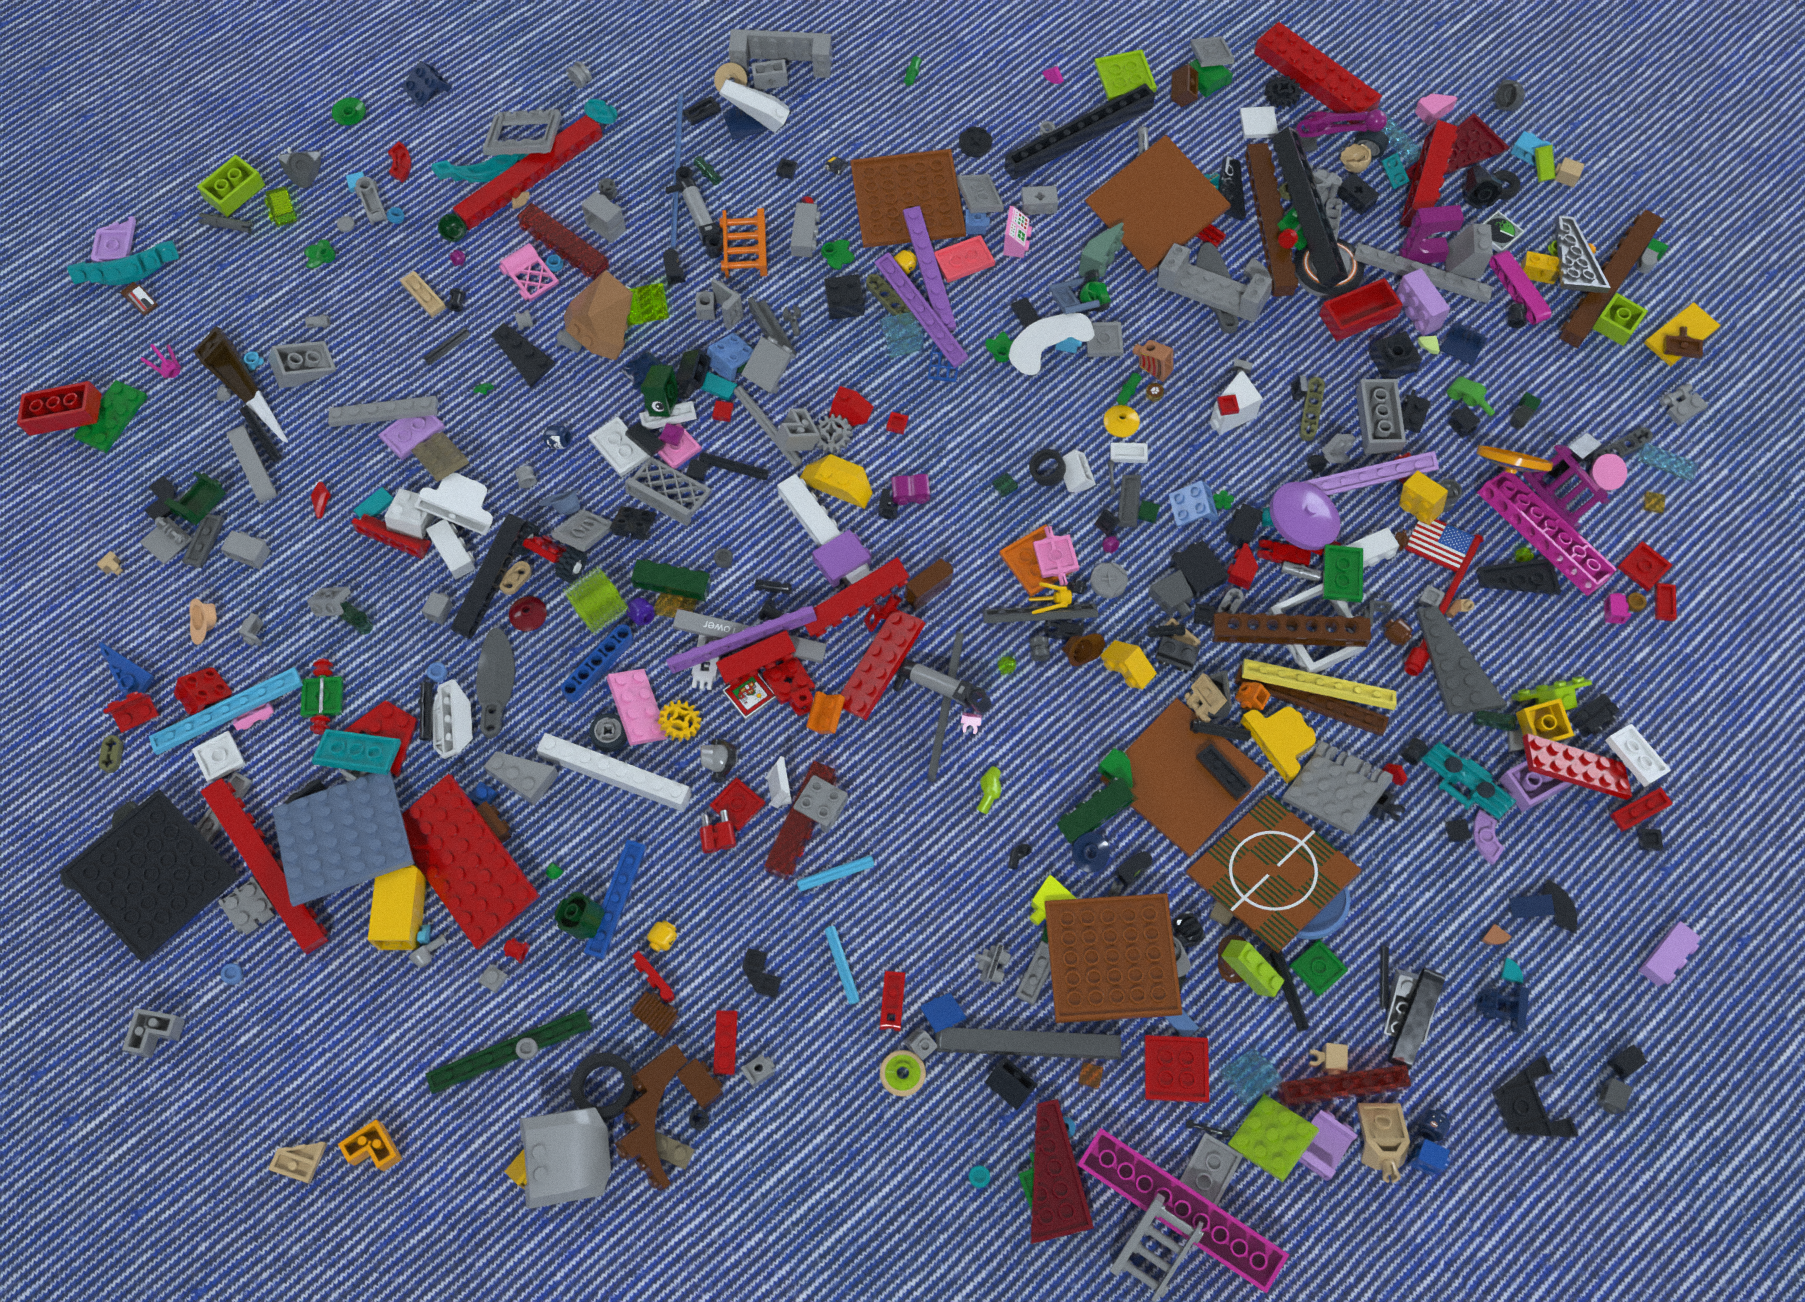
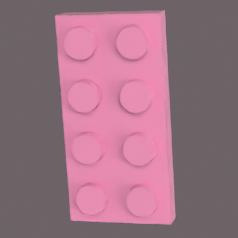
(636, 706)

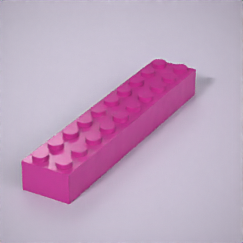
(1223, 1235)

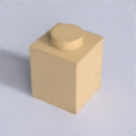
(1568, 172)

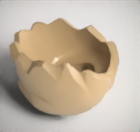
(1356, 158)

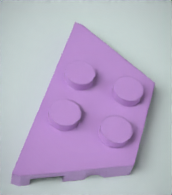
(113, 241)

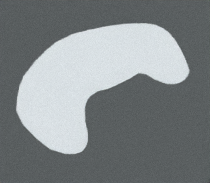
(1028, 346)

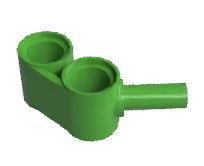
(1472, 393)

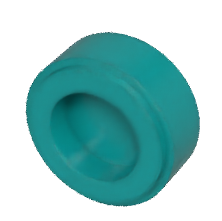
(979, 1176)

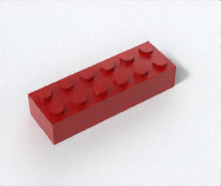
(1430, 170)

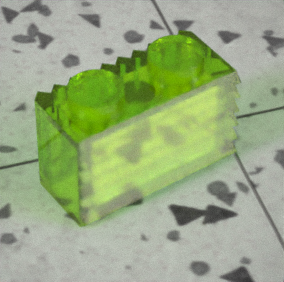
(280, 206)

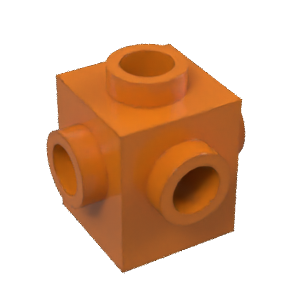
(1252, 696)

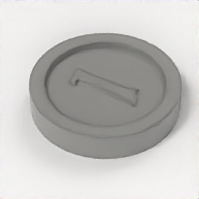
(345, 224)

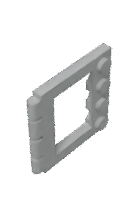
(526, 146)

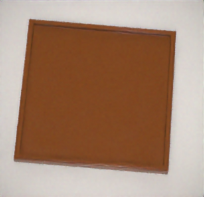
(1159, 201)
(1175, 787)

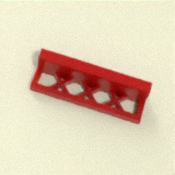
(378, 531)

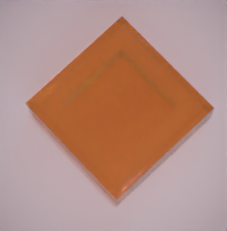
(1090, 1075)

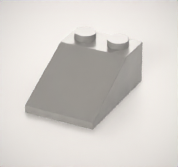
(300, 363)

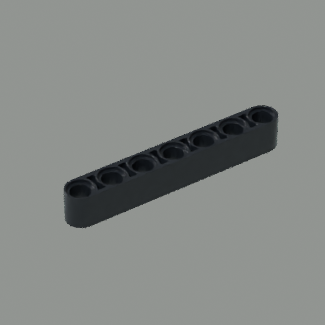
(489, 576)

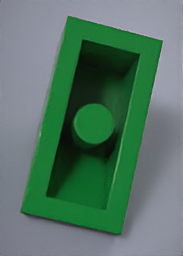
(1116, 765)

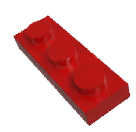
(1641, 809)
(725, 1042)

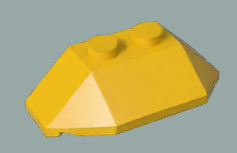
(839, 479)

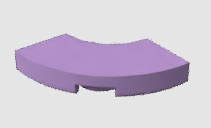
(1485, 837)

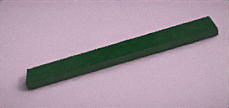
(505, 1052)

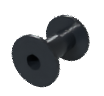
(769, 611)

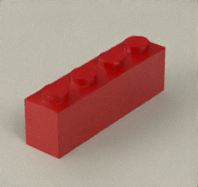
(756, 657)

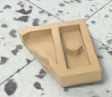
(298, 1161)

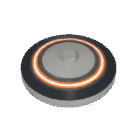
(1308, 274)

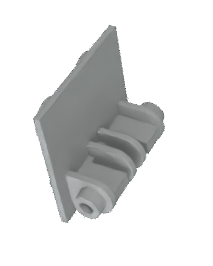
(165, 539)

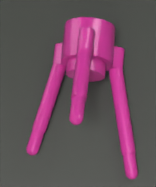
(169, 368)

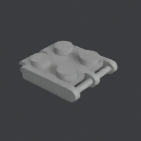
(247, 906)

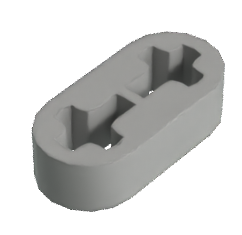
(1226, 601)

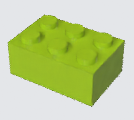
(231, 185)

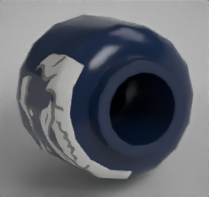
(557, 437)

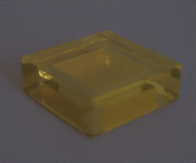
(1654, 502)

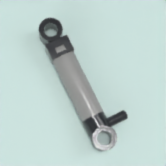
(706, 227)
(960, 691)

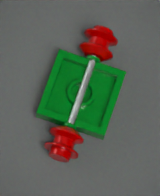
(1291, 231)
(321, 696)

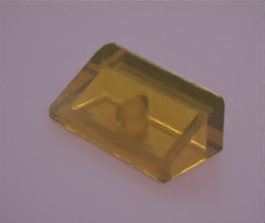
(668, 604)

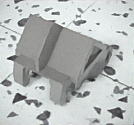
(1325, 179)

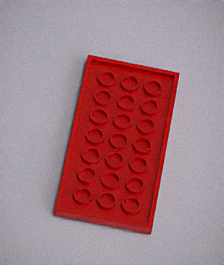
(466, 862)

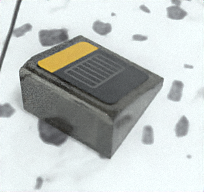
(836, 165)

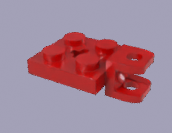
(796, 693)

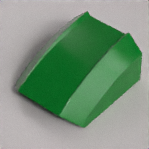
(1211, 77)

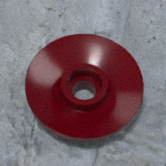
(531, 620)

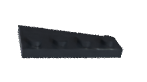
(527, 359)

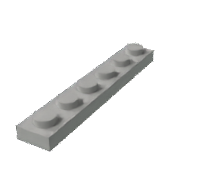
(383, 411)

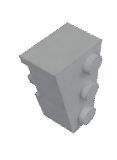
(521, 775)

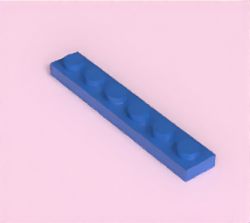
(616, 898)

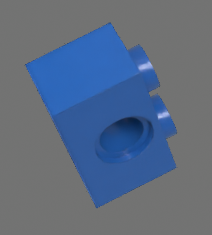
(1429, 1157)

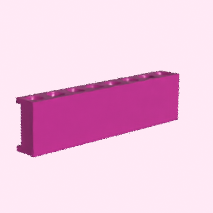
(1547, 532)

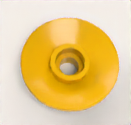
(1121, 427)

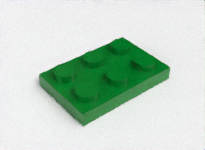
(1343, 573)

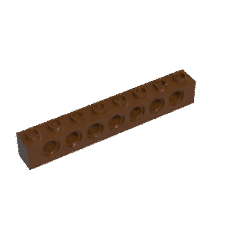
(1282, 635)

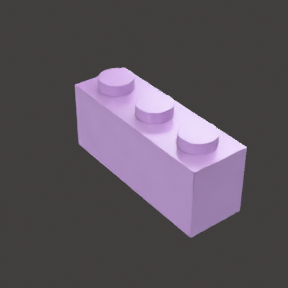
(1670, 954)

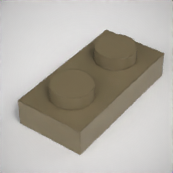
(673, 1151)

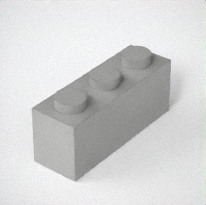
(805, 230)

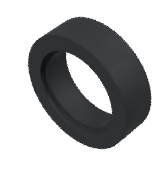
(590, 1064)

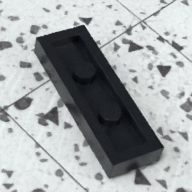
(1223, 772)

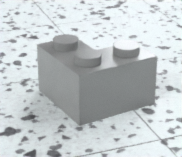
(797, 432)
(147, 1028)

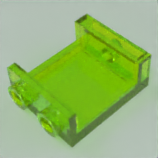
(647, 304)

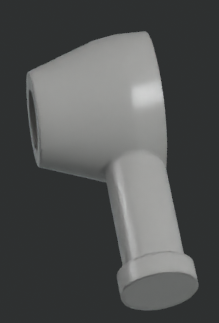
(422, 955)

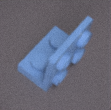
(729, 355)
(1193, 503)

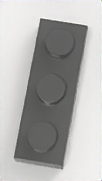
(203, 541)

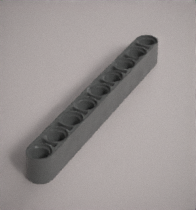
(1028, 1043)

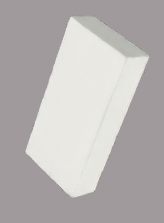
(1129, 452)

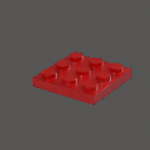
(1176, 1069)

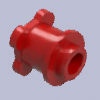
(516, 949)

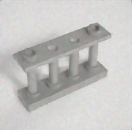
(1135, 1245)

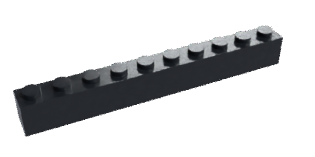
(1079, 131)
(1309, 207)

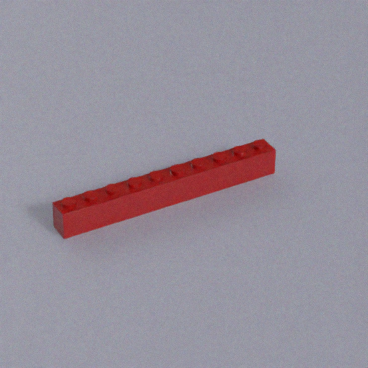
(527, 172)
(263, 864)

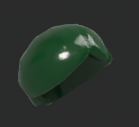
(452, 227)

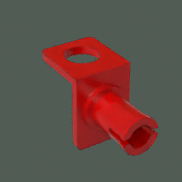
(881, 612)

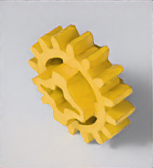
(679, 720)

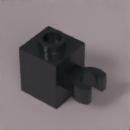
(1385, 807)

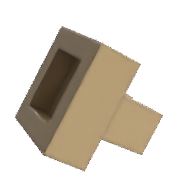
(110, 563)

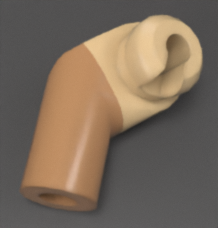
(1459, 605)

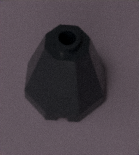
(1482, 187)

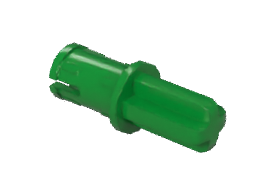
(912, 71)
(1128, 389)

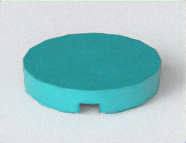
(600, 112)

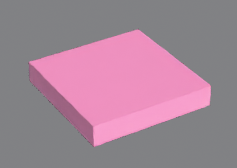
(676, 456)

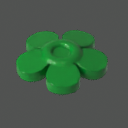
(482, 388)
(1223, 500)

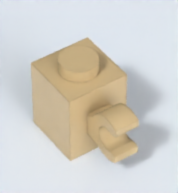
(1333, 1058)

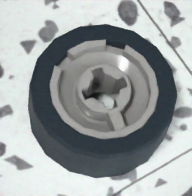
(1375, 141)
(604, 741)

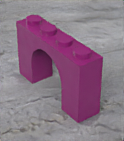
(1428, 222)

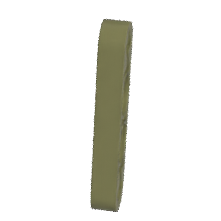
(885, 301)
(1313, 409)

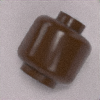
(1398, 631)

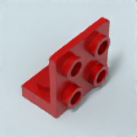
(132, 711)

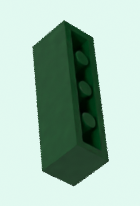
(671, 580)
(1097, 810)

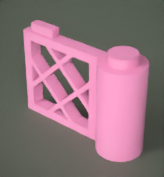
(519, 263)

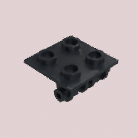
(633, 521)

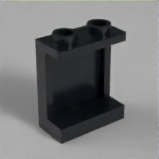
(1200, 568)

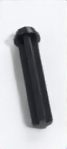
(1219, 730)

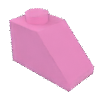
(1434, 107)

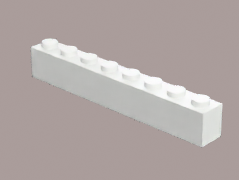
(814, 518)
(614, 772)

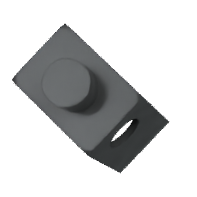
(1173, 594)

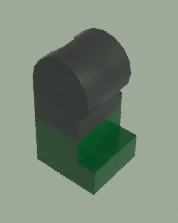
(1528, 407)

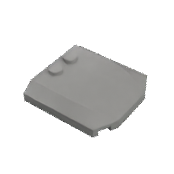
(565, 1156)

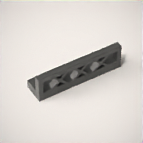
(768, 322)

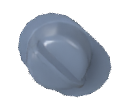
(563, 503)

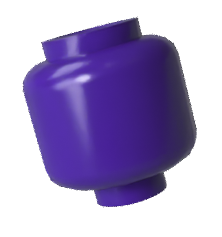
(640, 611)

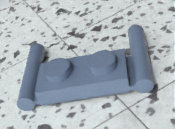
(1066, 299)

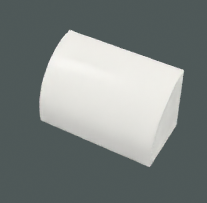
(1078, 473)

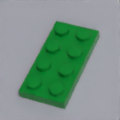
(115, 412)

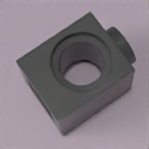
(1614, 1096)

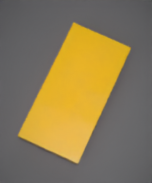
(1698, 326)

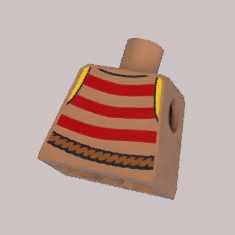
(1155, 359)

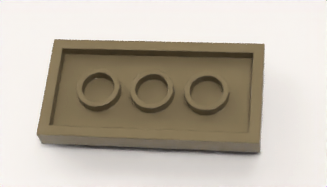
(439, 456)

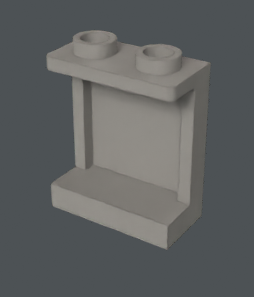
(768, 363)

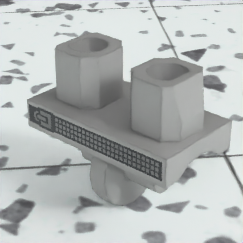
(988, 963)

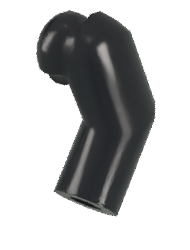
(1018, 853)

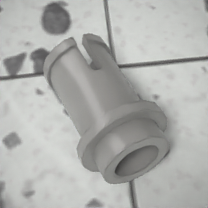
(318, 321)

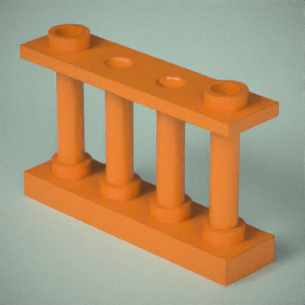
(759, 235)

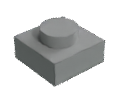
(1431, 597)
(493, 978)

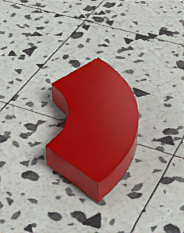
(401, 162)

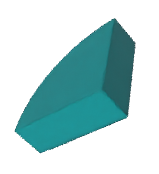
(1511, 972)

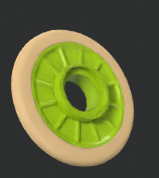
(900, 1086)

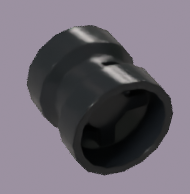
(1517, 316)
(1415, 750)

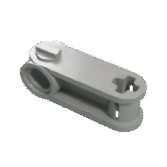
(367, 191)

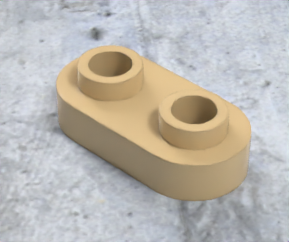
(514, 578)

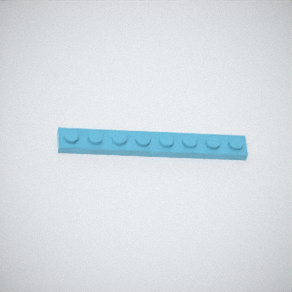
(225, 711)

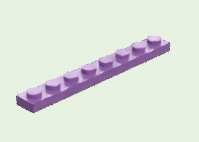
(928, 266)
(921, 310)
(742, 639)

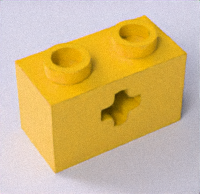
(1541, 267)

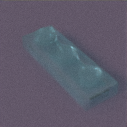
(1668, 462)

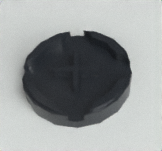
(975, 142)

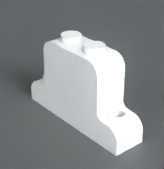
(458, 502)

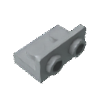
(1337, 446)
(328, 600)

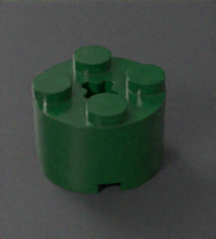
(579, 916)

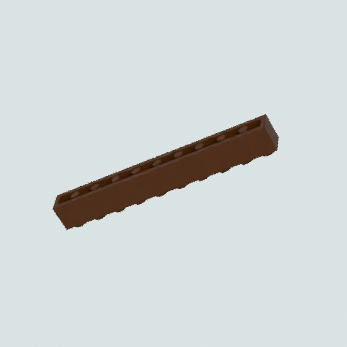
(1268, 214)
(1615, 273)

